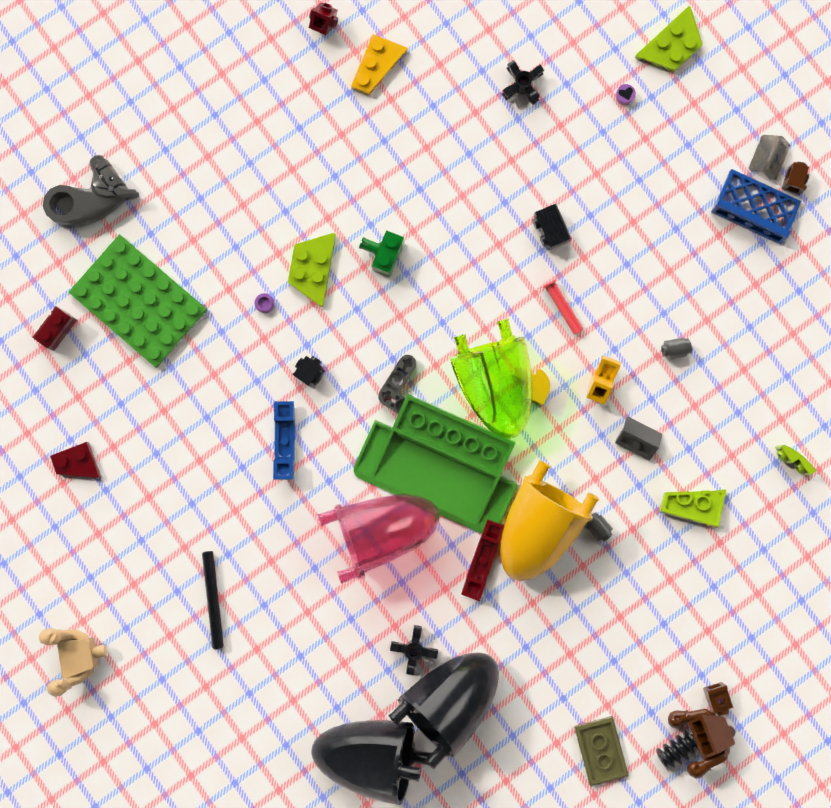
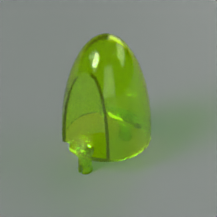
(496, 380)

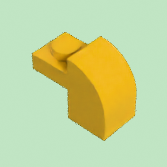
(602, 380)
(541, 387)

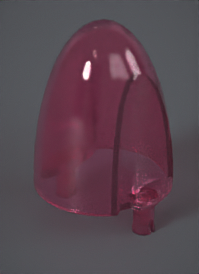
(382, 529)

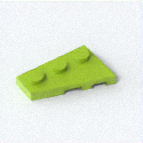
(696, 506)

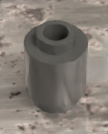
(676, 348)
(599, 527)

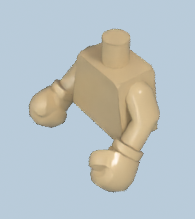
(76, 654)

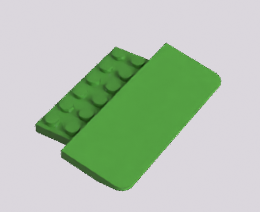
(441, 460)

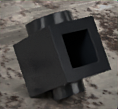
(309, 370)

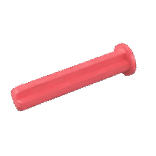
(563, 307)

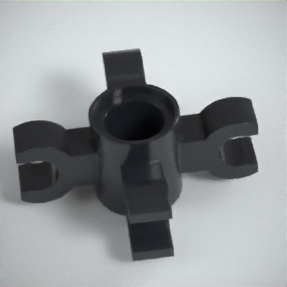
(517, 74)
(424, 651)

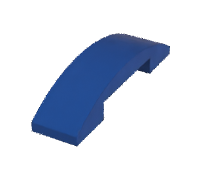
(284, 440)

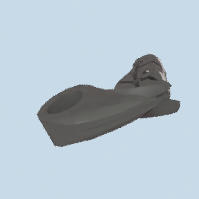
(90, 204)

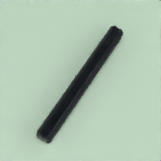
(212, 600)

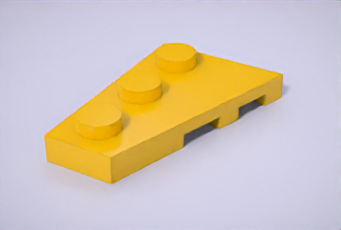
(376, 63)

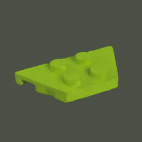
(674, 43)
(312, 266)

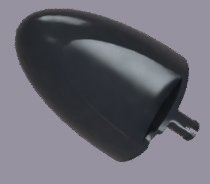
(450, 702)
(370, 758)

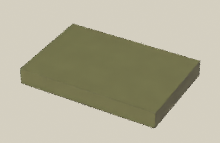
(601, 750)

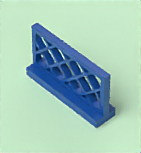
(751, 221)

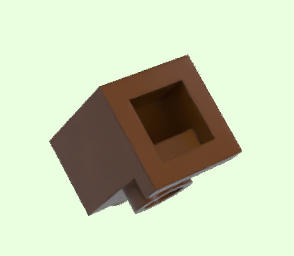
(796, 178)
(713, 694)

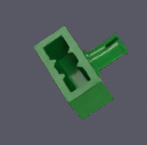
(385, 252)

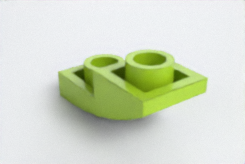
(789, 455)

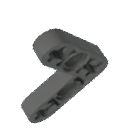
(395, 390)

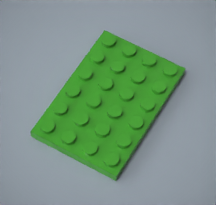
(138, 301)

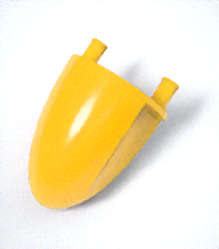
(541, 526)

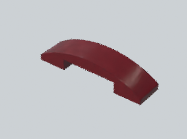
(482, 560)

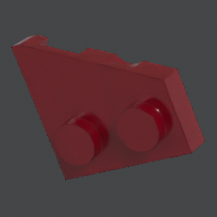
(76, 461)

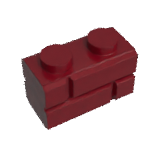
(54, 328)

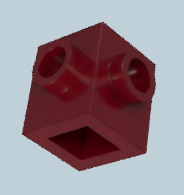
(323, 18)

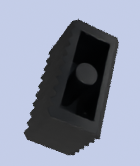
(551, 226)

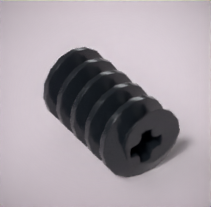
(677, 750)

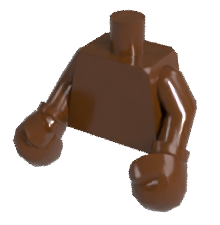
(711, 736)

